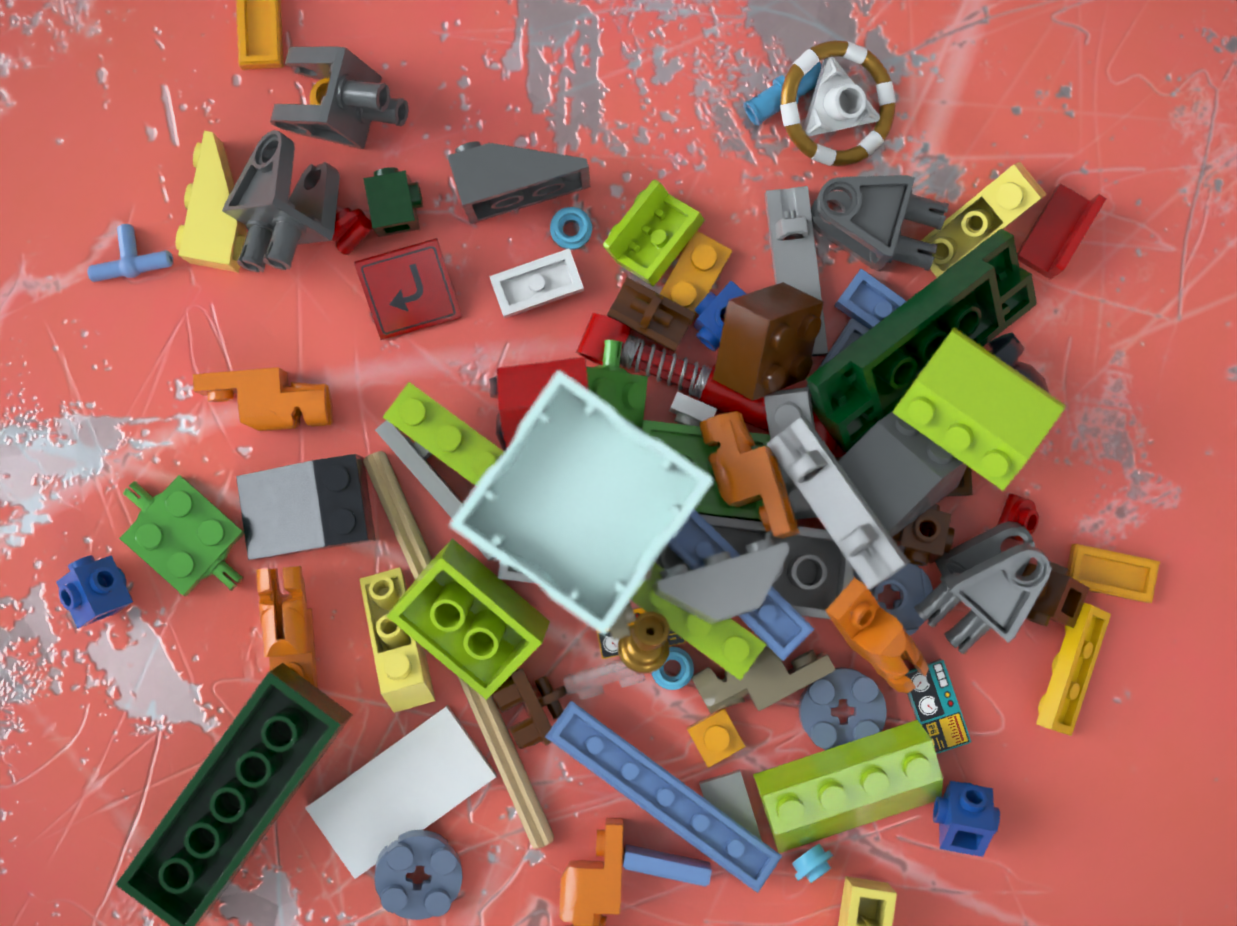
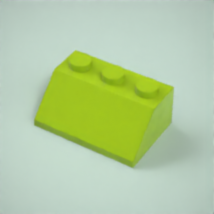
(979, 409)
(469, 619)

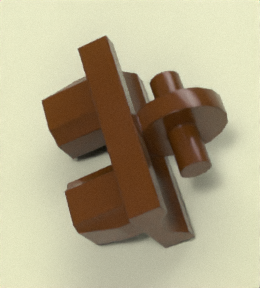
(651, 314)
(519, 690)

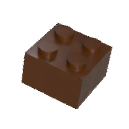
(768, 340)

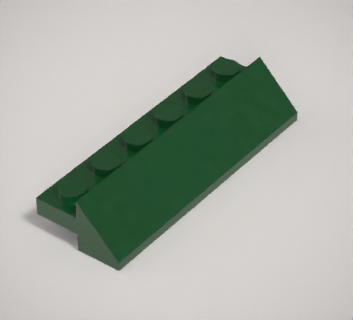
(874, 373)

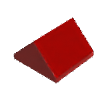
(523, 384)

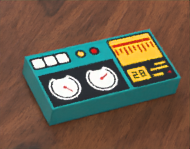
(937, 707)

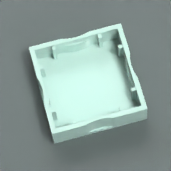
(581, 502)

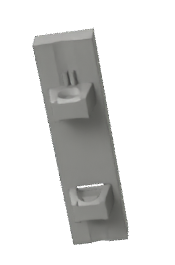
(795, 258)
(415, 459)
(837, 503)

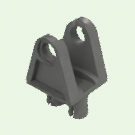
(351, 100)
(274, 219)
(873, 219)
(987, 584)

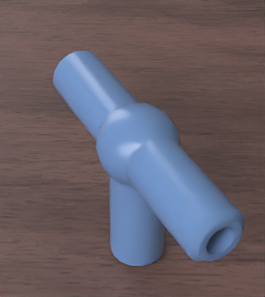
(130, 263)

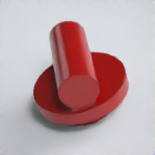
(350, 229)
(1021, 511)

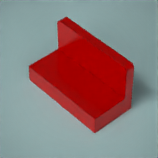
(1058, 231)

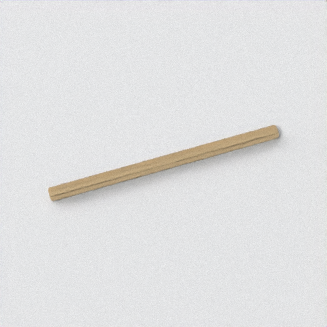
(484, 710)

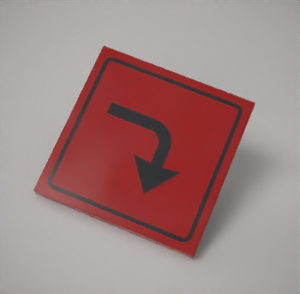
(408, 289)

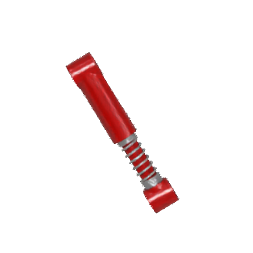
(678, 372)

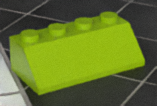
(850, 785)

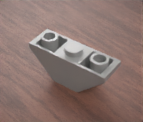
(725, 584)

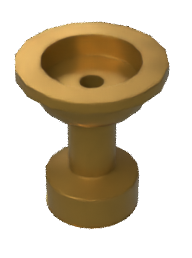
(647, 645)

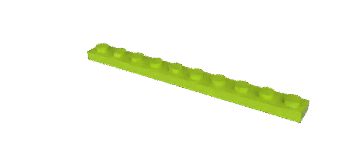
(474, 455)

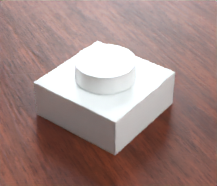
(690, 411)

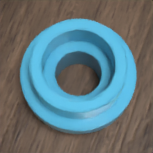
(569, 215)
(684, 675)
(812, 864)

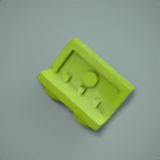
(652, 233)

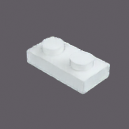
(536, 283)

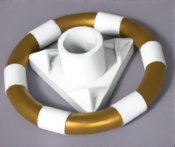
(837, 102)

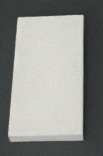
(401, 790)

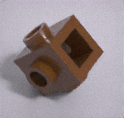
(921, 549)
(1059, 599)

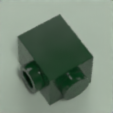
(393, 201)

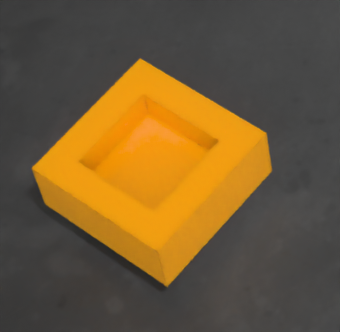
(715, 737)

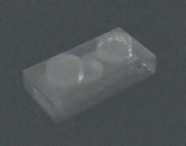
(590, 681)

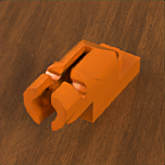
(266, 398)
(748, 474)
(287, 622)
(876, 635)
(594, 887)

